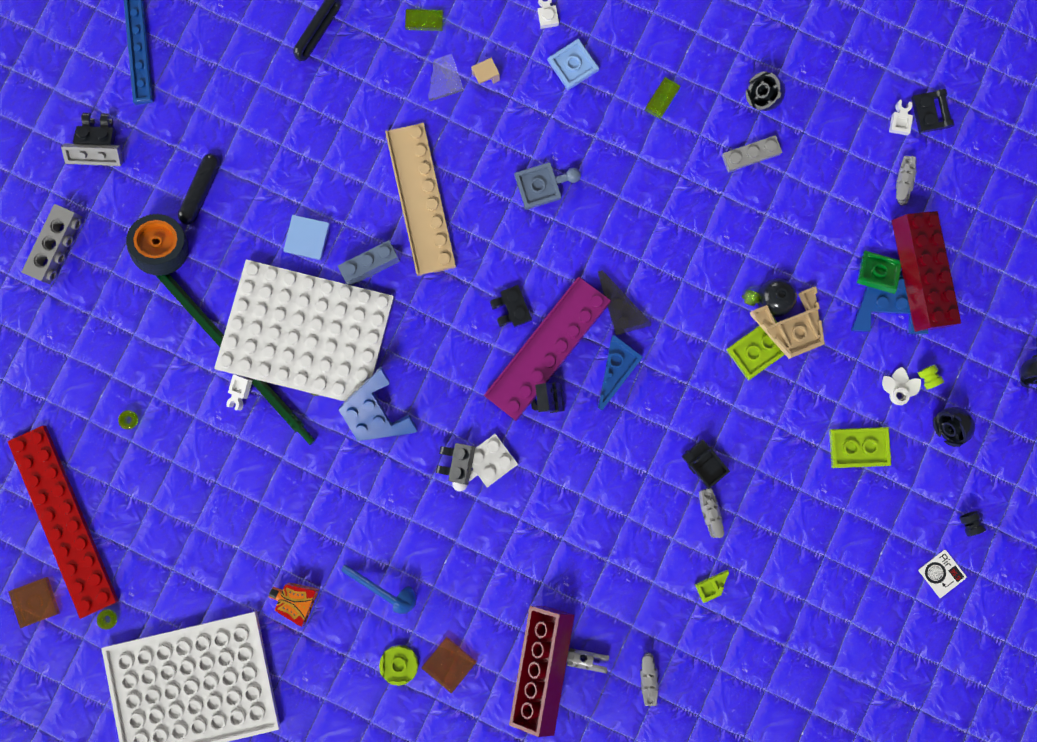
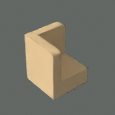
(485, 71)

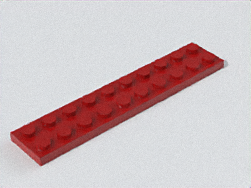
(63, 521)

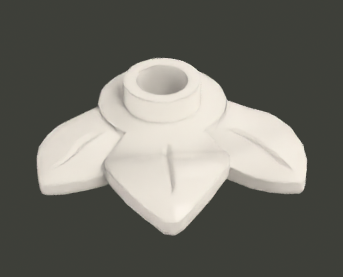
(901, 383)

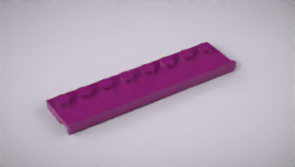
(547, 348)

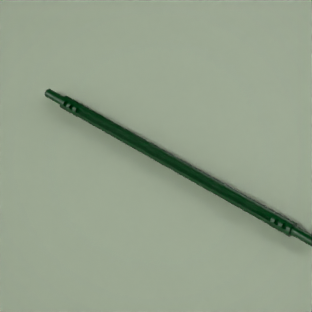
(217, 336)

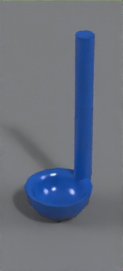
(401, 604)

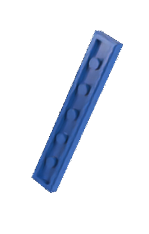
(138, 52)

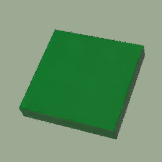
(879, 272)

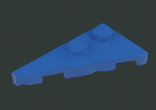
(619, 366)

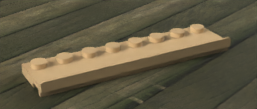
(420, 199)

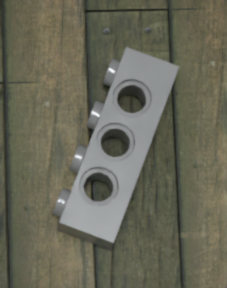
(43, 246)

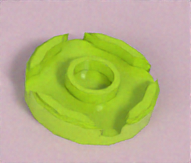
(398, 665)

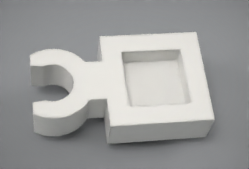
(547, 14)
(901, 120)
(240, 390)

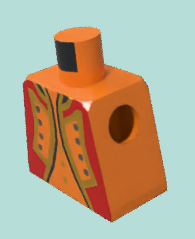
(294, 601)

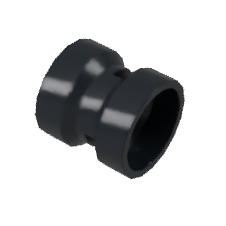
(972, 523)

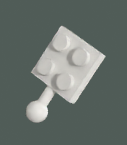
(489, 462)

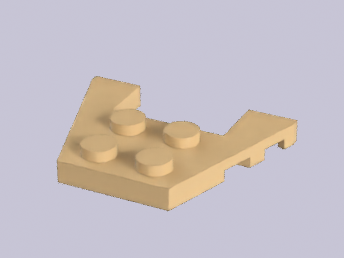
(798, 332)

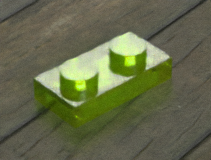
(424, 20)
(662, 98)

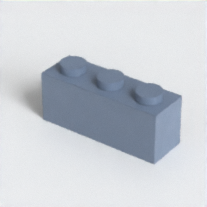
(368, 263)

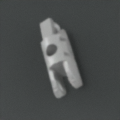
(906, 179)
(711, 513)
(574, 656)
(649, 680)

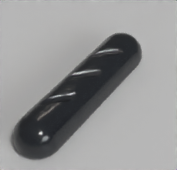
(316, 29)
(199, 188)

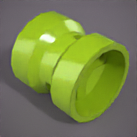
(931, 377)

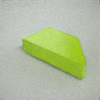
(712, 587)

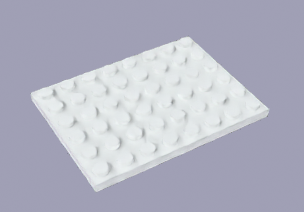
(303, 331)
(193, 684)

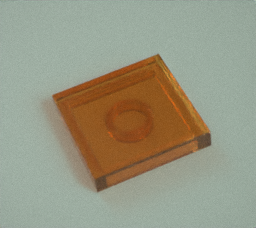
(34, 602)
(449, 664)

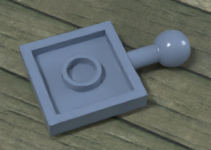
(540, 186)

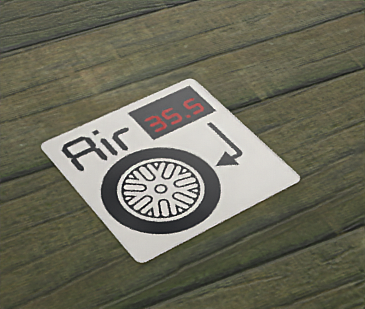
(942, 573)

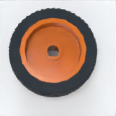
(157, 244)

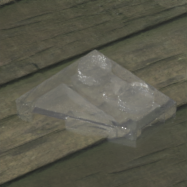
(444, 78)

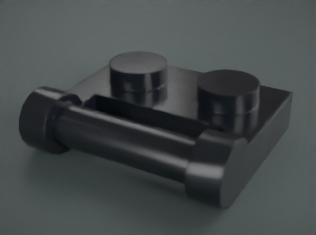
(926, 112)

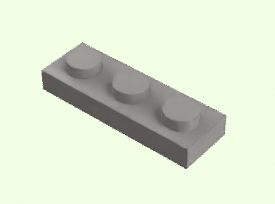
(751, 153)
(92, 154)

